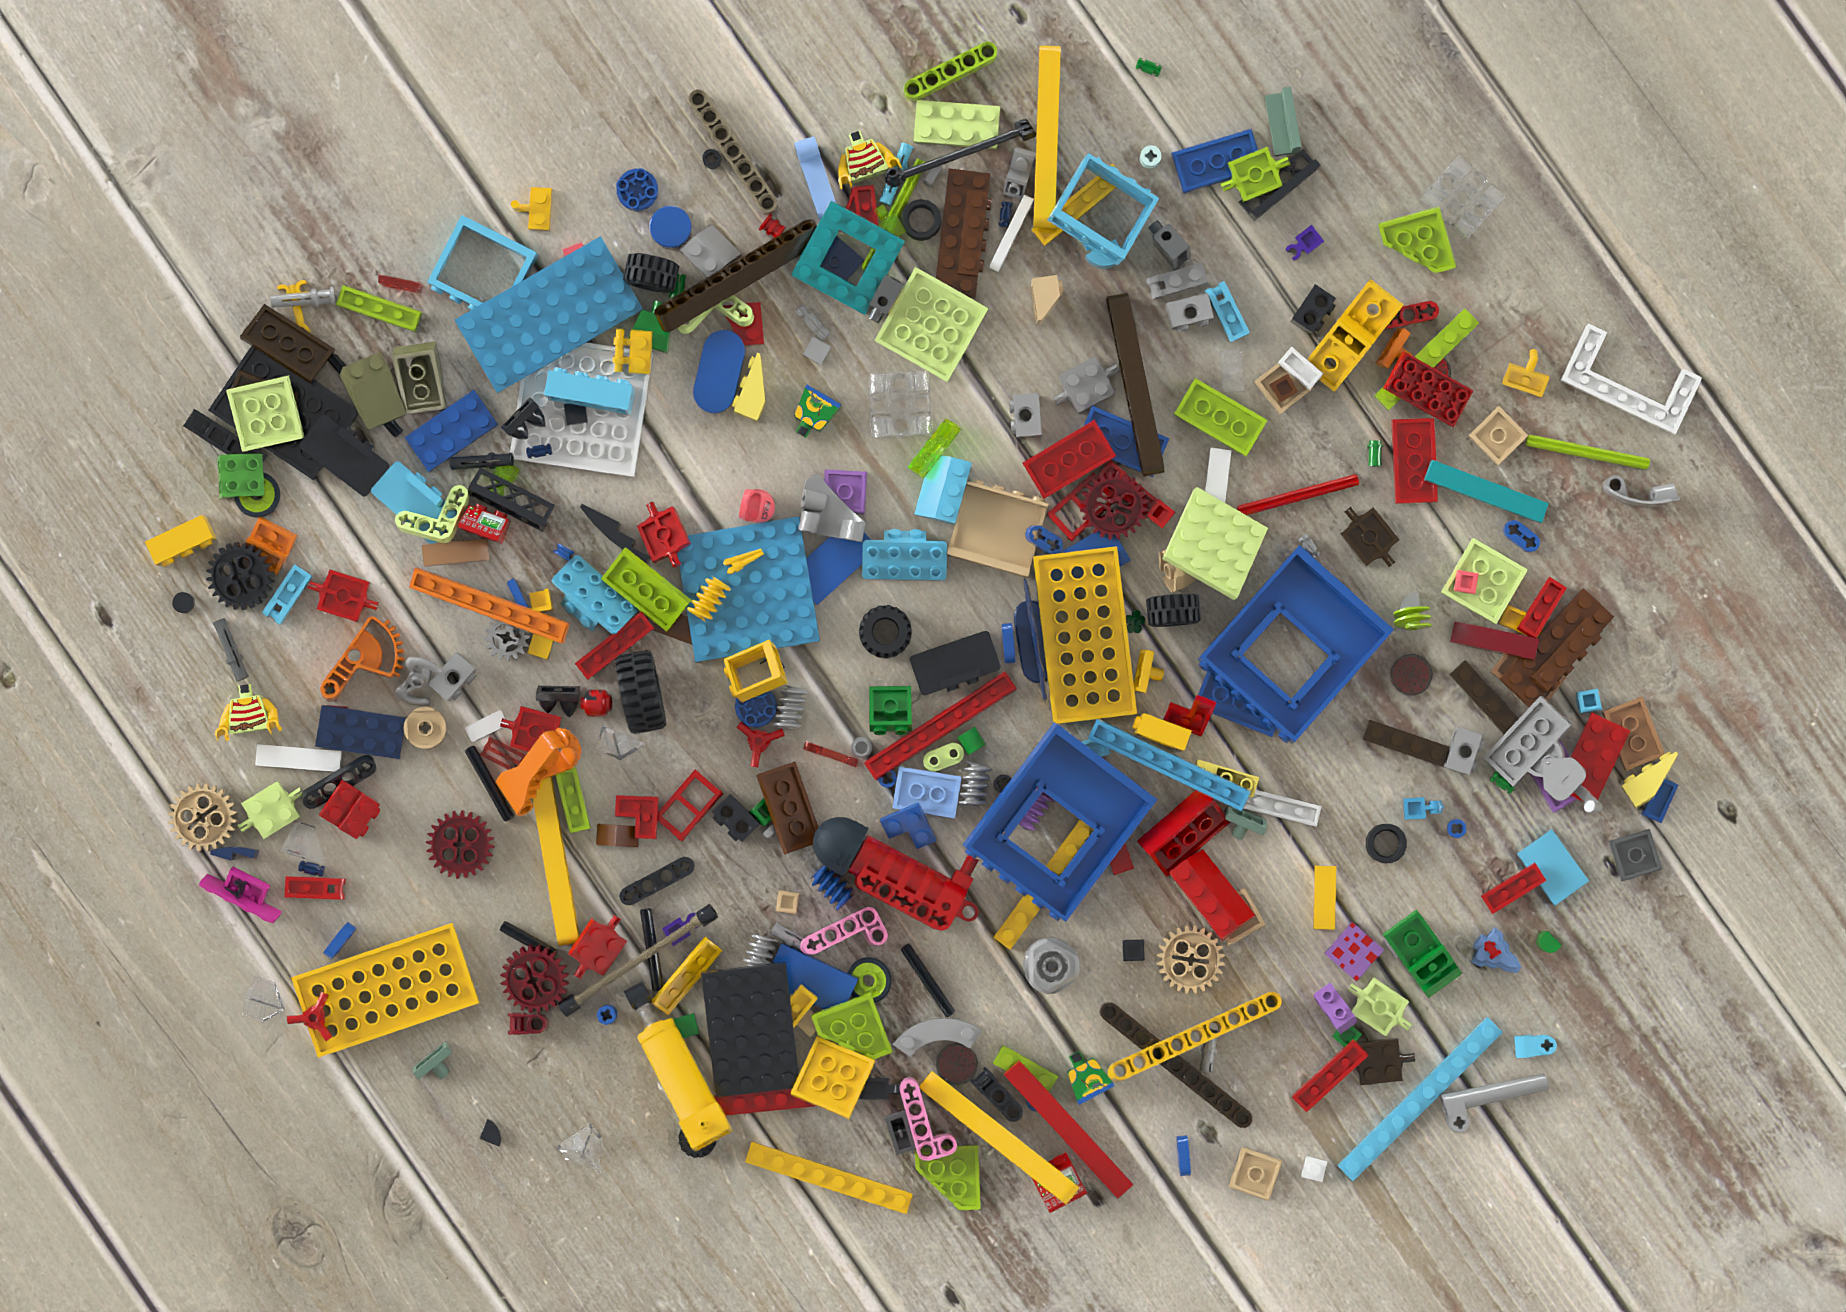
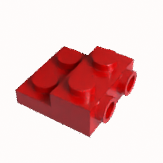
(350, 810)

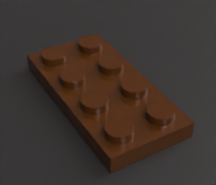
(788, 807)

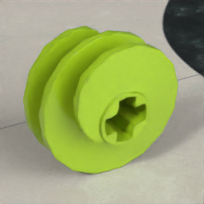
(1410, 618)

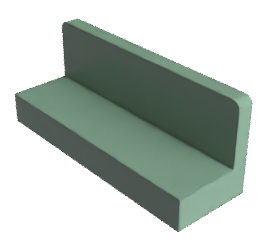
(1283, 122)

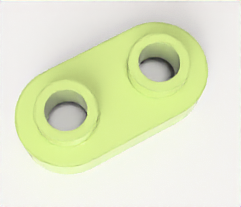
(943, 757)

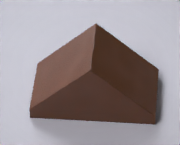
(616, 835)

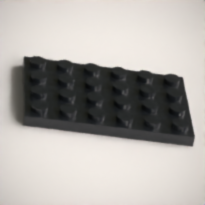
(311, 404)
(750, 1029)

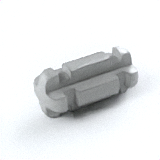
(1309, 546)

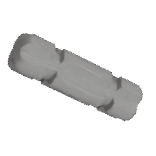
(812, 322)

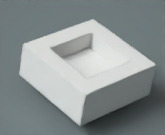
(1314, 1168)

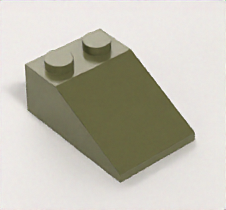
(419, 377)
(373, 391)

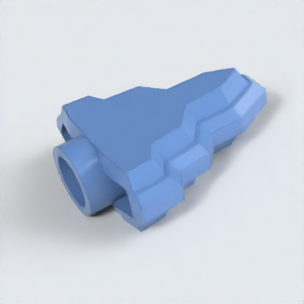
(1505, 960)

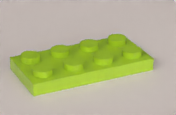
(1220, 417)
(646, 589)

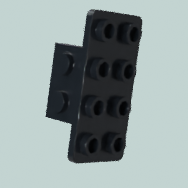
(344, 455)
(955, 663)

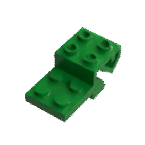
(1422, 953)

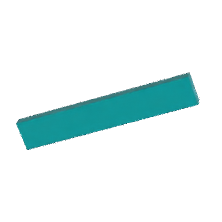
(1486, 491)

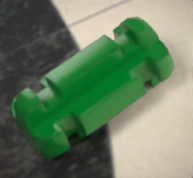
(1148, 67)
(1501, 782)

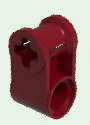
(522, 1023)

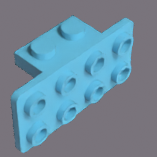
(408, 492)
(904, 557)
(591, 598)

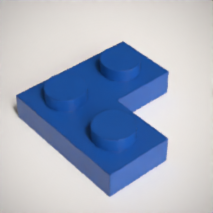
(911, 820)

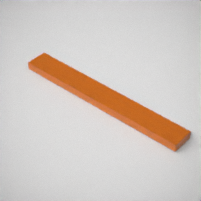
(489, 605)

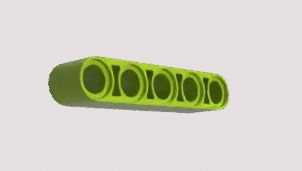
(956, 63)

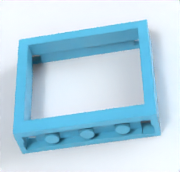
(464, 222)
(1087, 235)

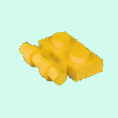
(640, 351)

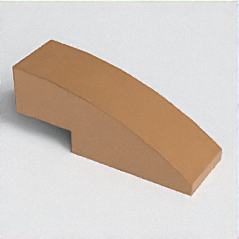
(455, 552)

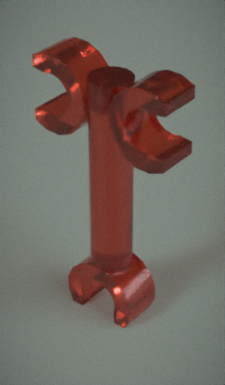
(830, 754)

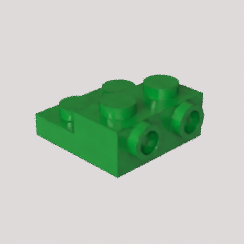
(890, 709)

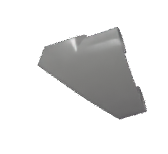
(1657, 496)
(827, 514)

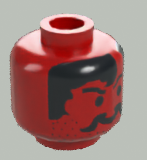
(596, 703)

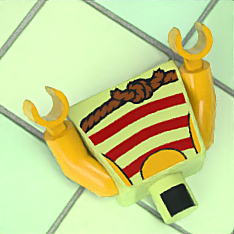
(864, 160)
(247, 714)

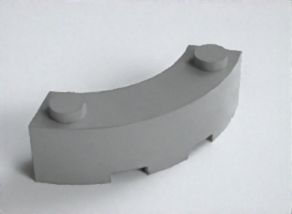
(935, 1030)

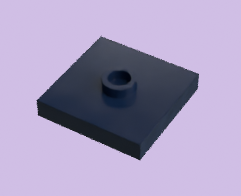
(841, 259)

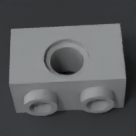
(1201, 306)
(1028, 403)
(441, 682)
(1454, 760)

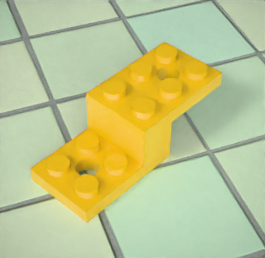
(1354, 334)

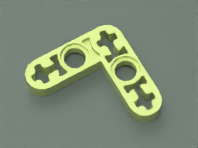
(730, 313)
(441, 523)

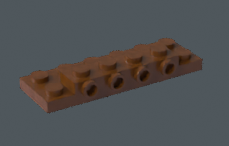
(963, 230)
(1558, 648)

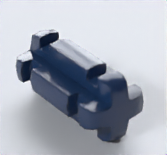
(1005, 214)
(539, 451)
(311, 868)

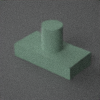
(1245, 821)
(434, 1062)

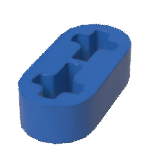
(1524, 531)
(1041, 543)
(1008, 643)
(339, 940)
(1183, 1155)

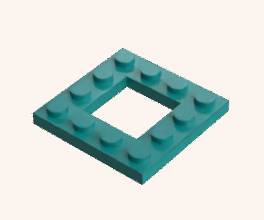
(836, 219)

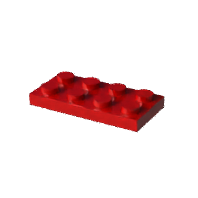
(1412, 451)
(1069, 459)
(1598, 752)

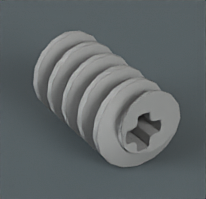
(790, 707)
(975, 784)
(760, 950)

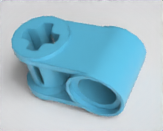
(1530, 1045)

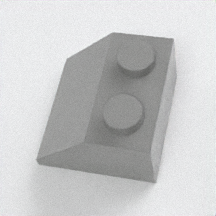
(710, 251)

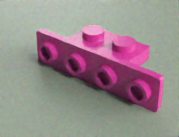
(252, 897)

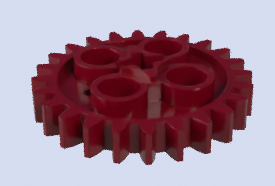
(1121, 488)
(440, 843)
(552, 972)

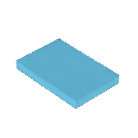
(1556, 865)

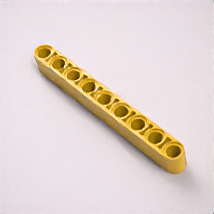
(1046, 135)
(555, 864)
(1204, 1035)
(999, 1137)

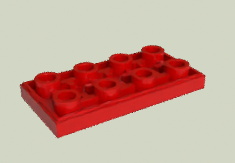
(1428, 389)

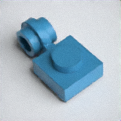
(1415, 808)

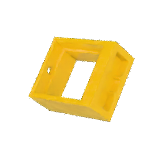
(750, 655)
(1161, 731)

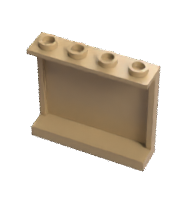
(994, 526)

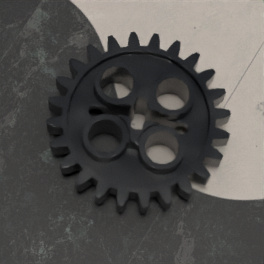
(258, 569)

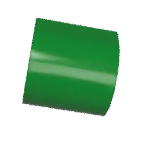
(971, 740)
(761, 813)
(1547, 943)

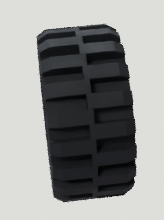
(640, 692)

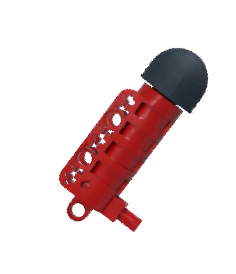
(843, 846)

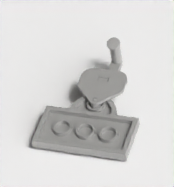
(1528, 749)

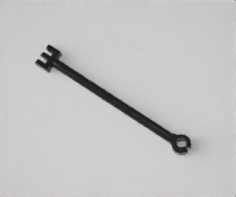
(1022, 128)

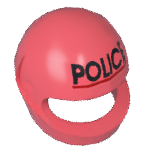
(756, 506)

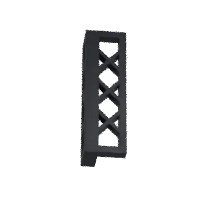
(1287, 187)
(511, 508)

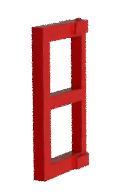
(1072, 495)
(699, 814)

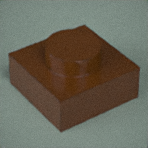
(1283, 388)

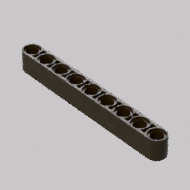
(734, 277)
(1135, 384)
(1183, 1071)

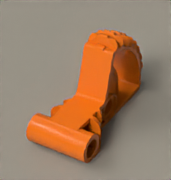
(369, 661)
(540, 763)

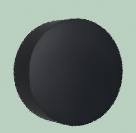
(183, 602)

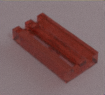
(401, 284)
(488, 747)

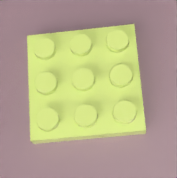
(265, 413)
(1495, 584)

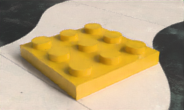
(833, 1077)

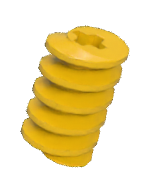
(709, 598)

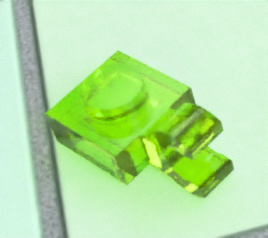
(889, 223)

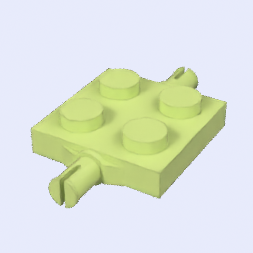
(270, 809)
(1379, 1006)

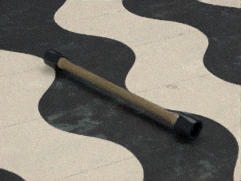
(572, 1003)

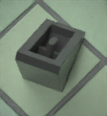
(900, 1132)

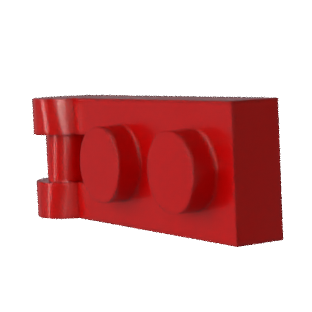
(313, 887)

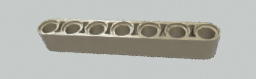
(731, 142)

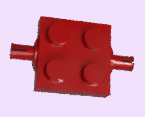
(663, 534)
(343, 595)
(529, 727)
(597, 947)

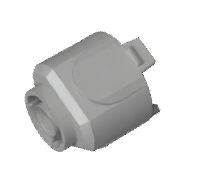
(1040, 954)

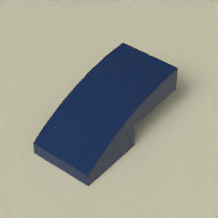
(230, 852)

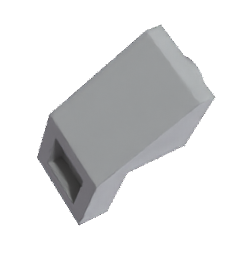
(1019, 173)

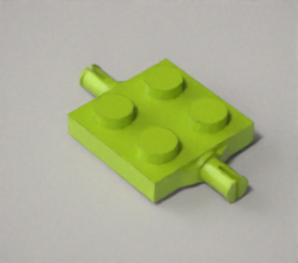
(1255, 174)

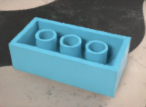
(589, 392)

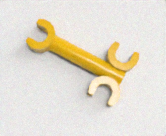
(296, 309)

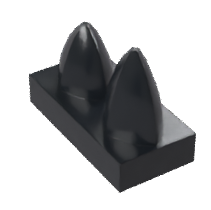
(529, 412)
(566, 695)

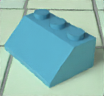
(943, 490)

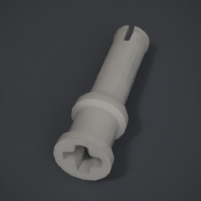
(276, 300)

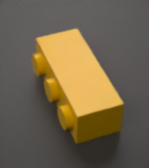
(181, 541)

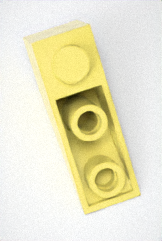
(752, 397)
(1242, 779)
(1646, 785)

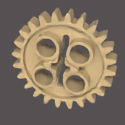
(191, 802)
(1187, 978)

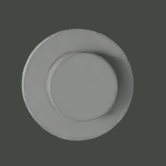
(861, 747)

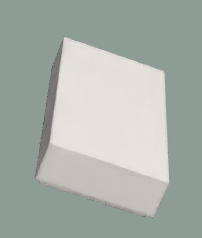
(1300, 368)

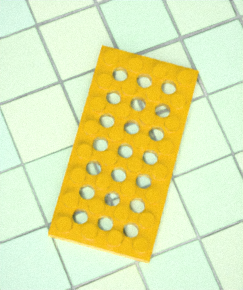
(1094, 623)
(385, 956)

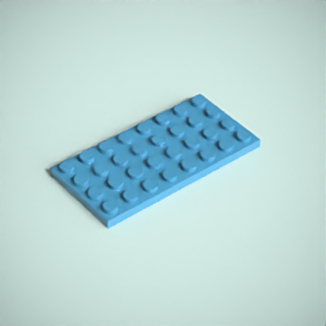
(548, 314)

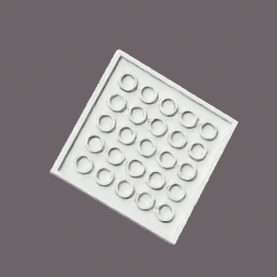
(609, 438)

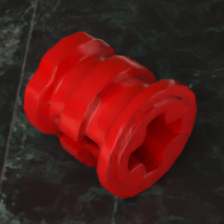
(772, 226)

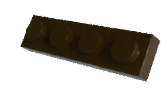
(1484, 697)
(1406, 743)

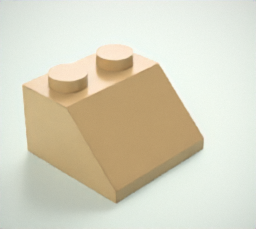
(1045, 296)

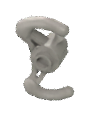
(418, 677)

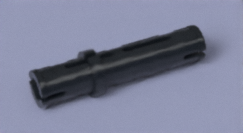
(505, 460)

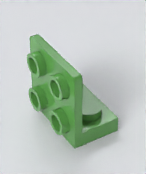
(240, 475)

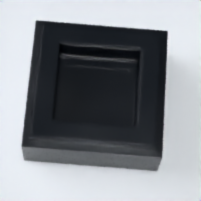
(575, 414)
(1133, 950)

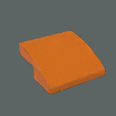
(273, 540)

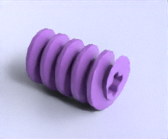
(1031, 815)

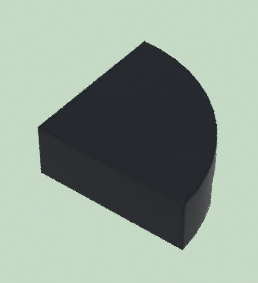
(491, 1133)

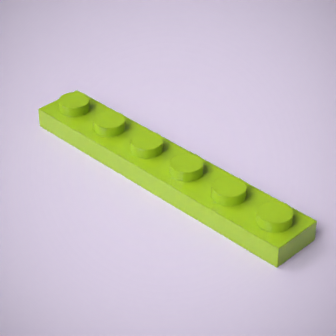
(1436, 349)

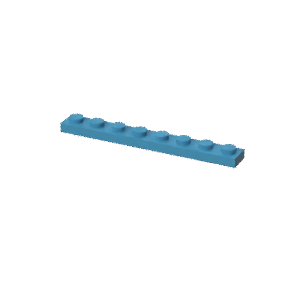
(1169, 764)

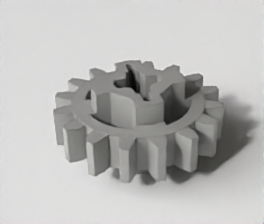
(503, 648)

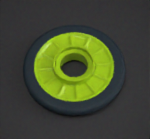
(266, 504)
(881, 977)

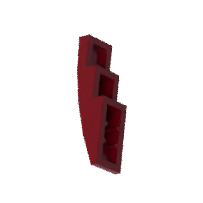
(1494, 640)

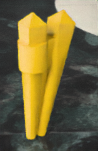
(742, 560)

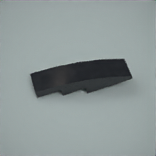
(216, 434)
(609, 528)

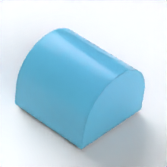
(1588, 701)

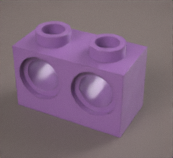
(1335, 1008)

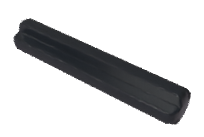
(524, 937)

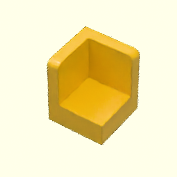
(542, 601)

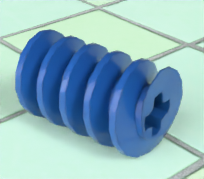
(832, 886)

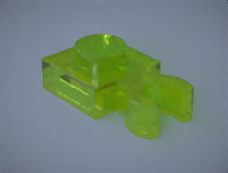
(508, 473)

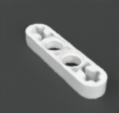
(1011, 233)

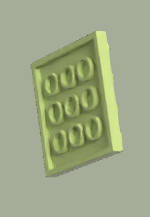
(931, 324)
(1215, 543)

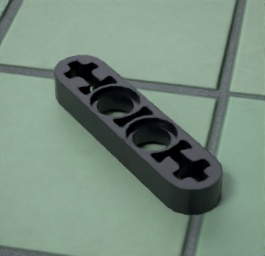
(336, 778)
(657, 881)

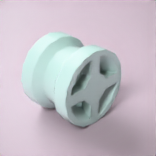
(1150, 161)

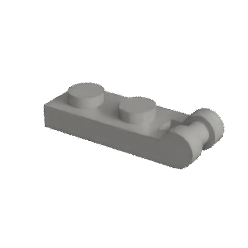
(1177, 280)

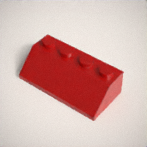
(1183, 831)
(1211, 894)

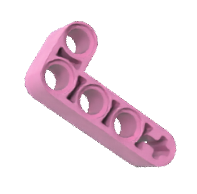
(841, 934)
(922, 1118)

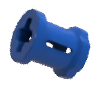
(613, 1012)

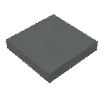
(1635, 855)

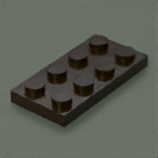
(287, 343)

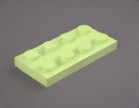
(955, 123)

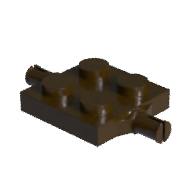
(1369, 536)
(1383, 1062)

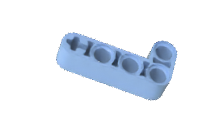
(815, 174)

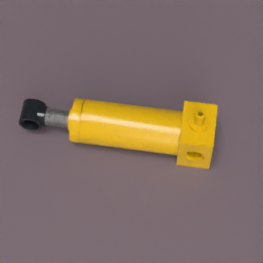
(678, 1074)

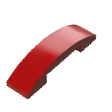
(1157, 511)

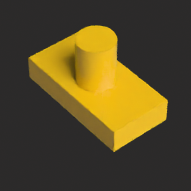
(1145, 671)

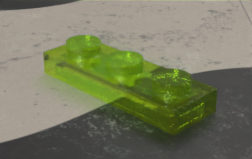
(934, 448)

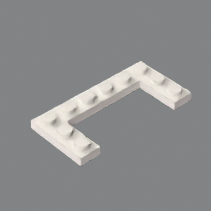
(1664, 417)

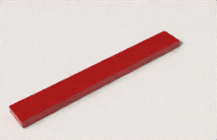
(940, 726)
(1068, 1129)

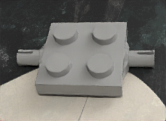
(1086, 384)

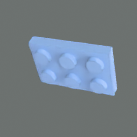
(934, 791)

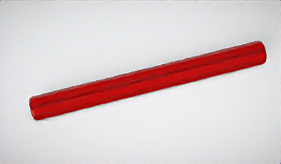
(1299, 495)

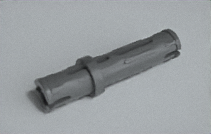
(234, 659)

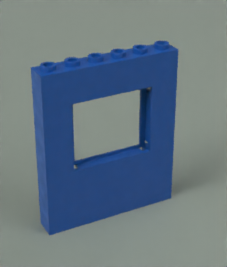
(1325, 614)
(1083, 786)

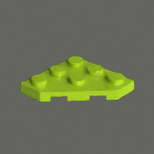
(1420, 238)
(854, 1026)
(954, 1175)

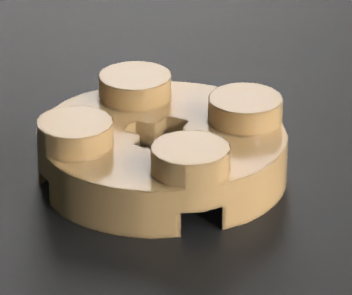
(416, 719)

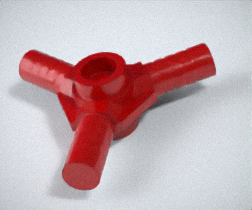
(758, 741)
(314, 1017)

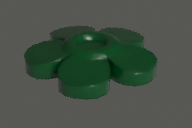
(1134, 622)

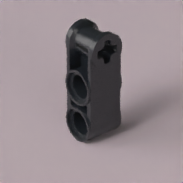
(991, 1085)

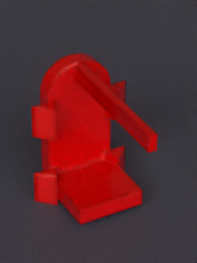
(1490, 947)

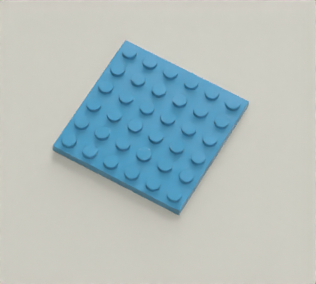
(766, 597)

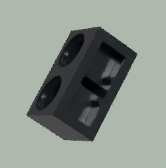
(1309, 307)
(739, 814)

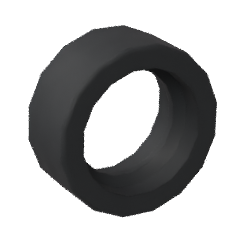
(921, 203)
(1402, 842)

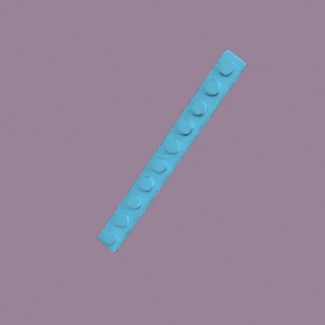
(1419, 1098)

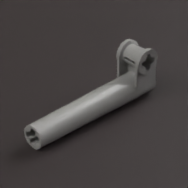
(1456, 1103)

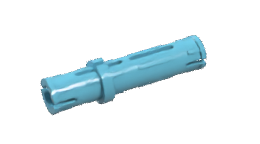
(905, 151)

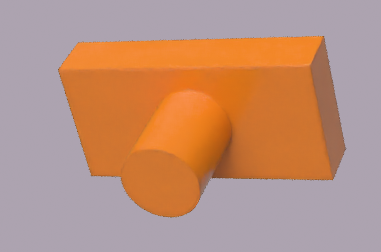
(1393, 348)

